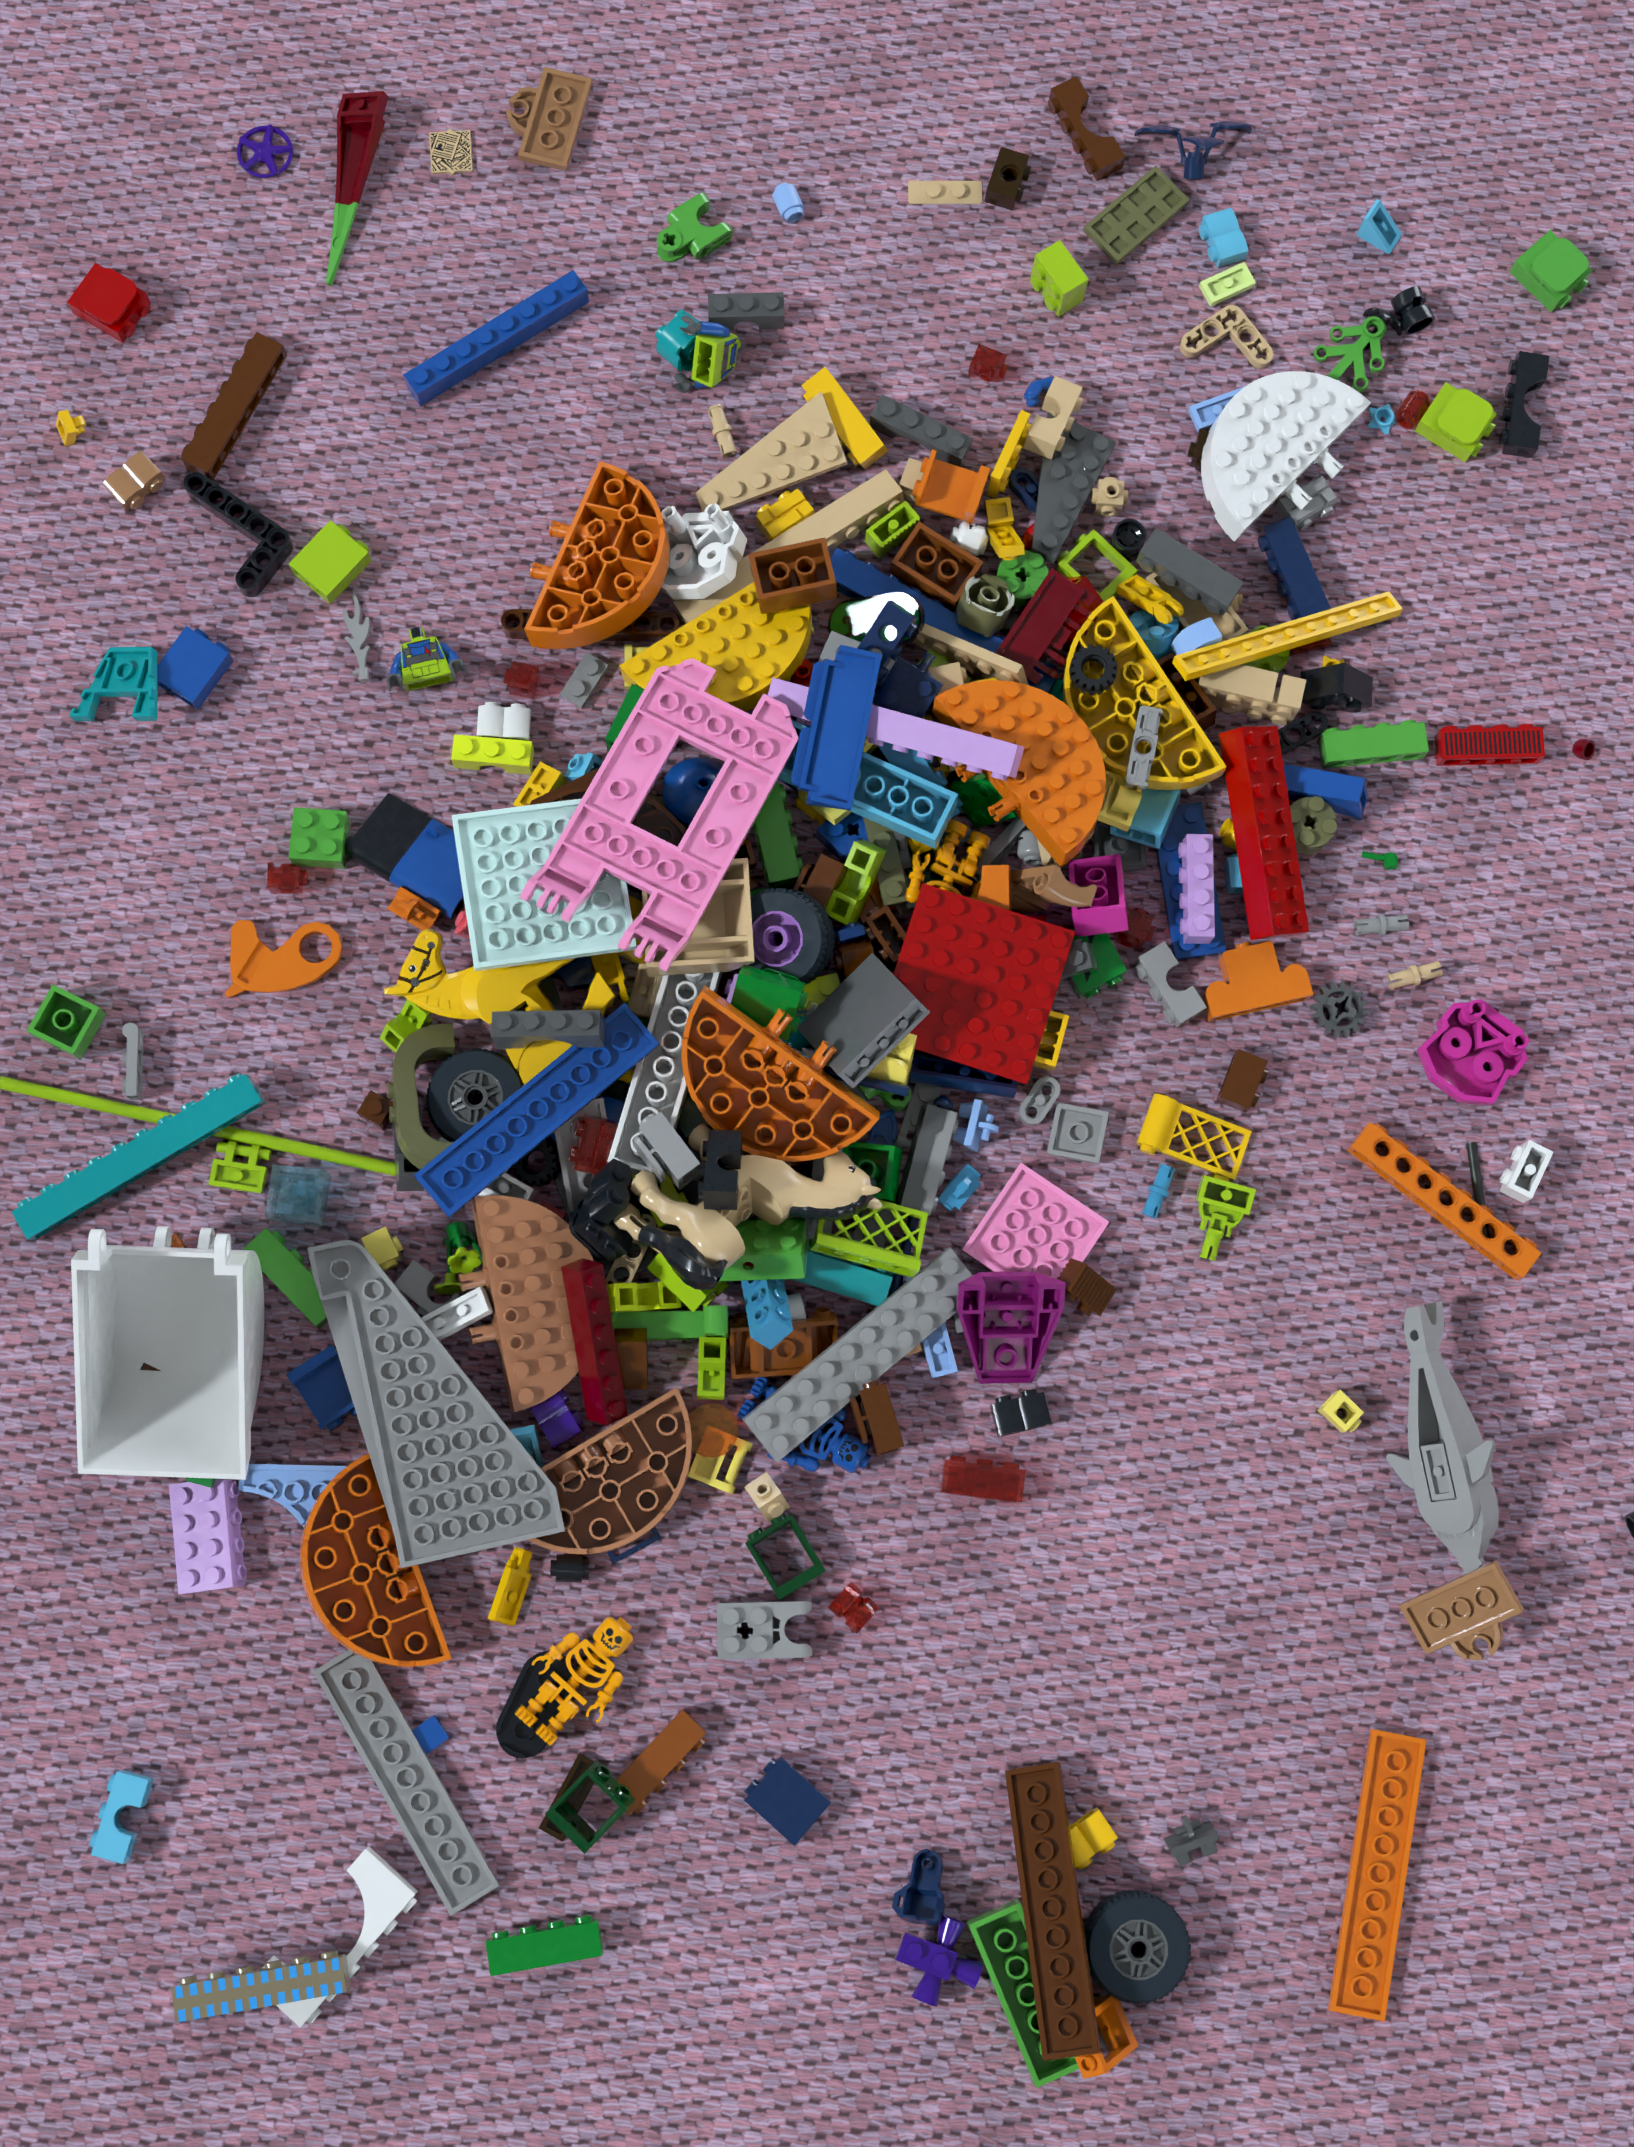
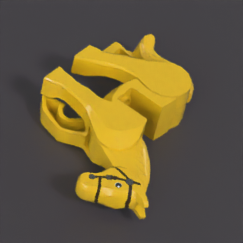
(478, 993)

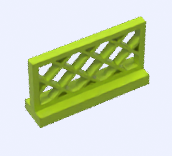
(871, 1254)

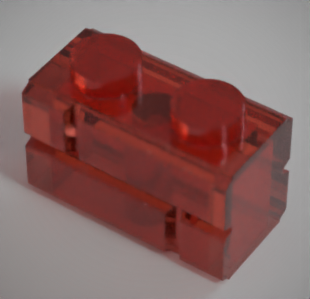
(593, 1144)

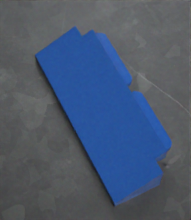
(839, 714)

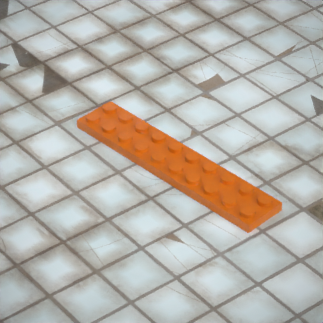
(1377, 1875)

